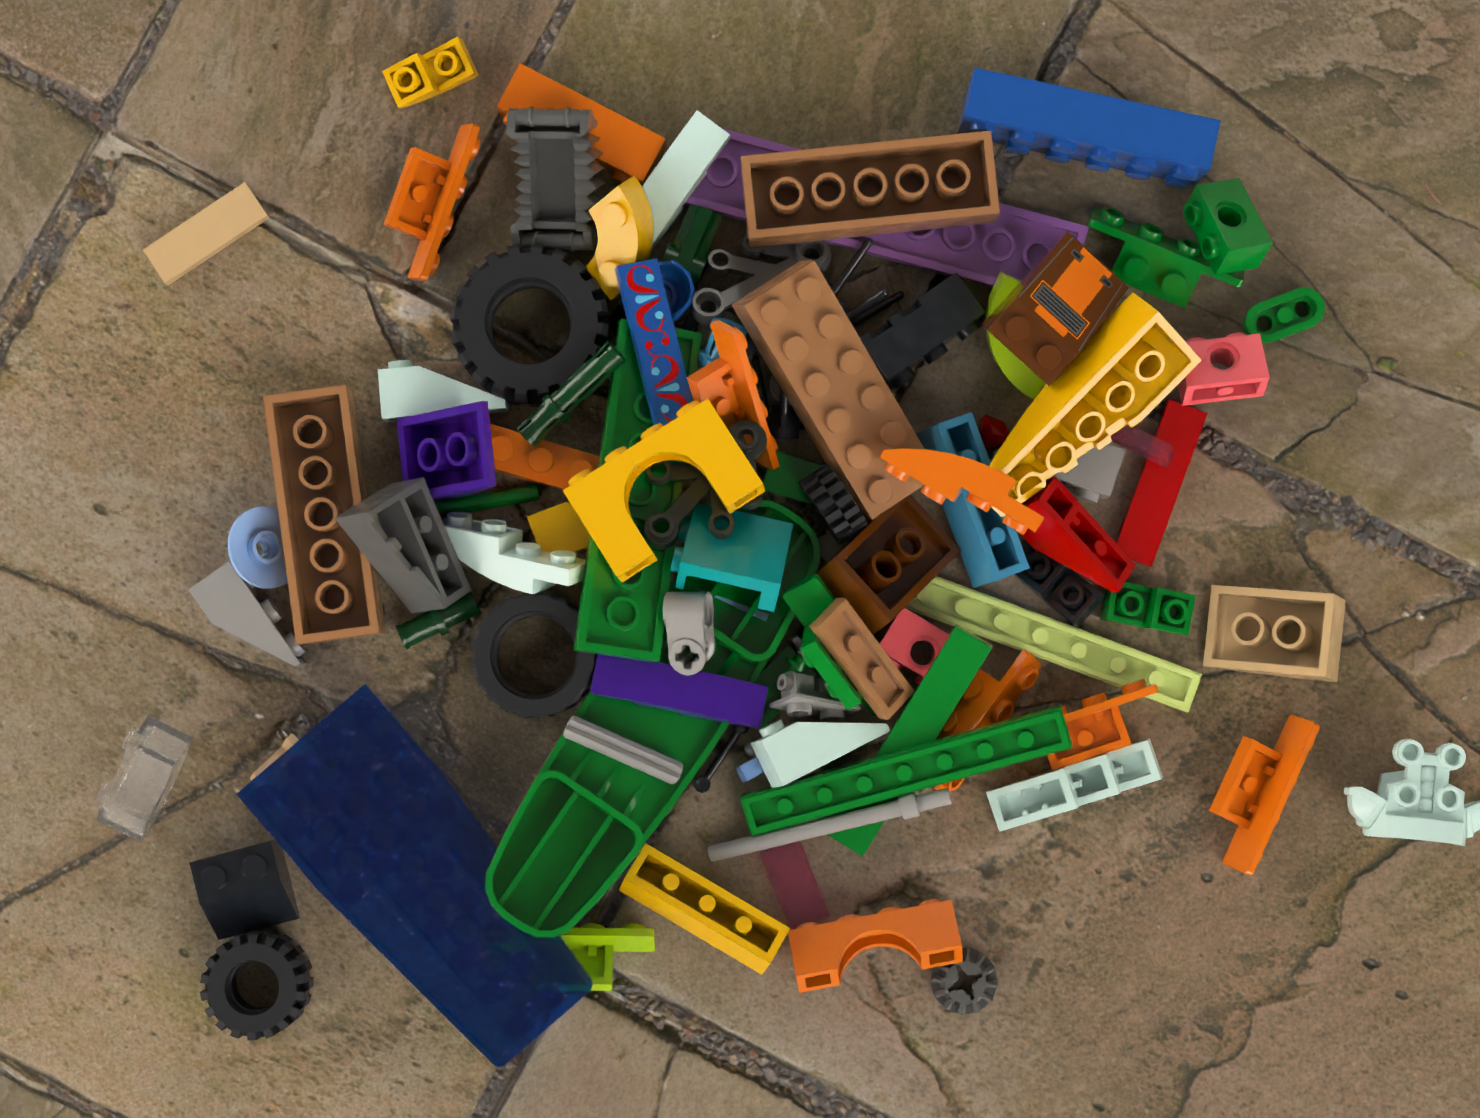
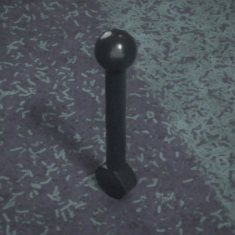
(703, 782)

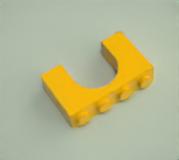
(693, 438)

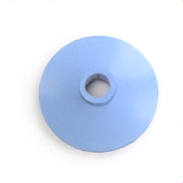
(262, 527)

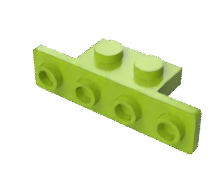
(596, 947)

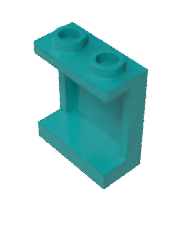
(747, 559)

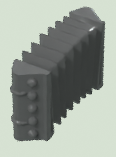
(556, 176)

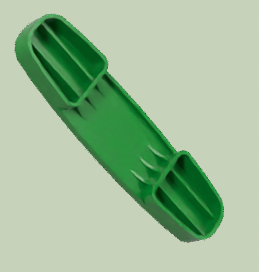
(596, 813)

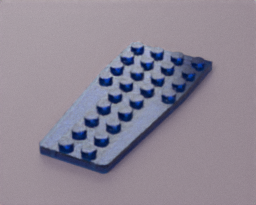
(409, 872)

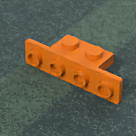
(427, 196)
(732, 387)
(990, 701)
(1098, 725)
(1258, 789)

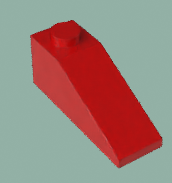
(1076, 538)

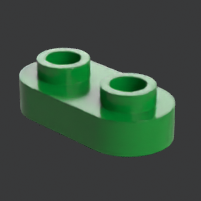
(1282, 317)

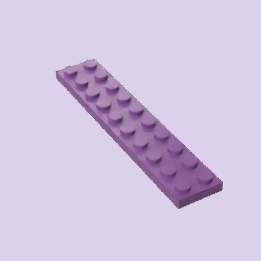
(973, 251)

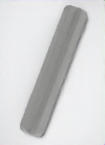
(623, 750)

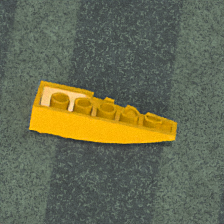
(1108, 385)

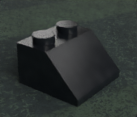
(245, 889)

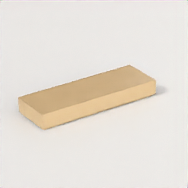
(206, 233)

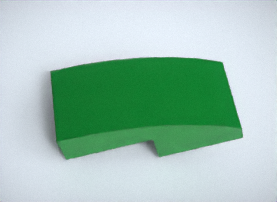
(1149, 608)

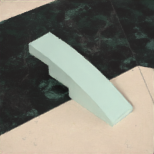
(682, 170)
(1074, 785)

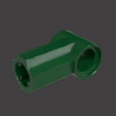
(694, 241)

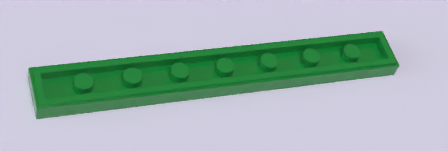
(907, 770)

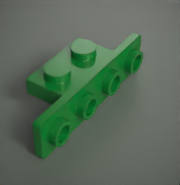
(1154, 260)
(808, 602)

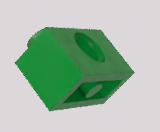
(1227, 226)

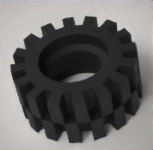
(833, 503)

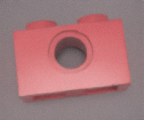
(1244, 378)
(903, 633)

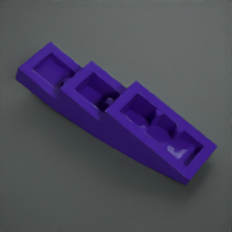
(695, 695)

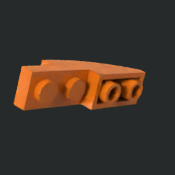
(948, 474)

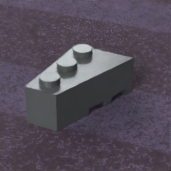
(408, 545)

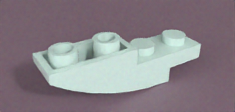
(502, 556)

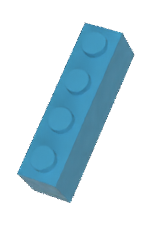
(986, 543)

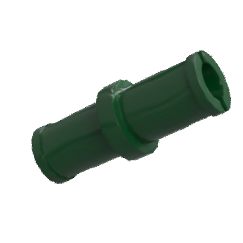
(437, 621)

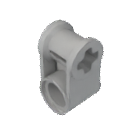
(689, 623)

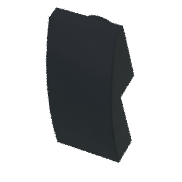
(1060, 587)

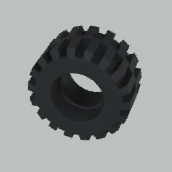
(225, 999)

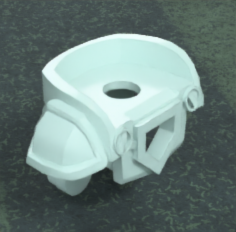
(1418, 799)

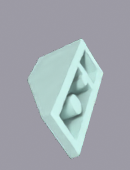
(416, 390)
(804, 746)

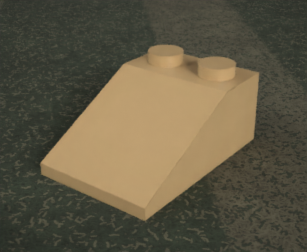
(1275, 632)

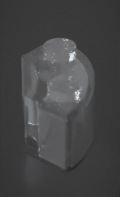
(144, 778)

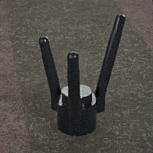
(870, 306)
(782, 420)

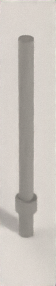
(907, 805)

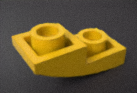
(430, 74)

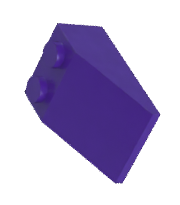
(449, 450)

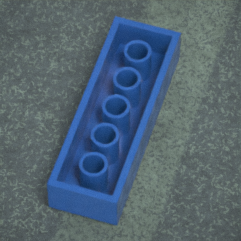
(1089, 128)

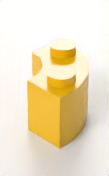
(623, 233)

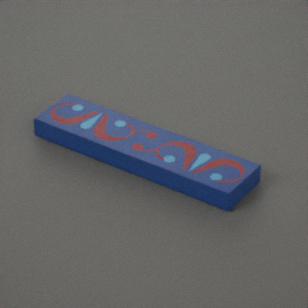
(654, 339)

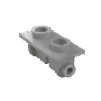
(801, 700)

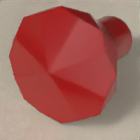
(992, 432)

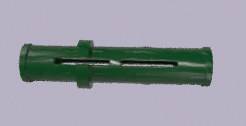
(559, 405)

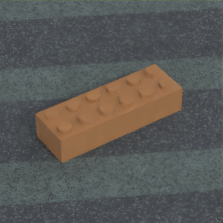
(869, 189)
(830, 383)
(315, 480)

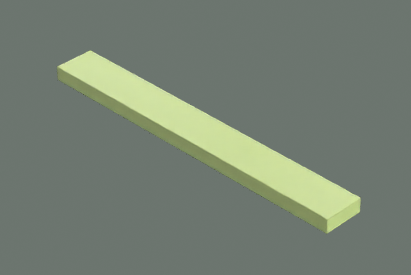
(1055, 641)

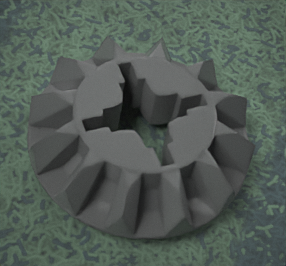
(956, 999)

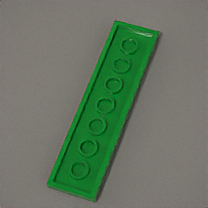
(628, 615)

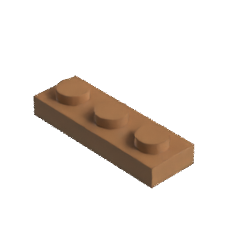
(862, 658)

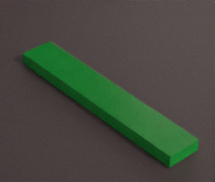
(926, 713)

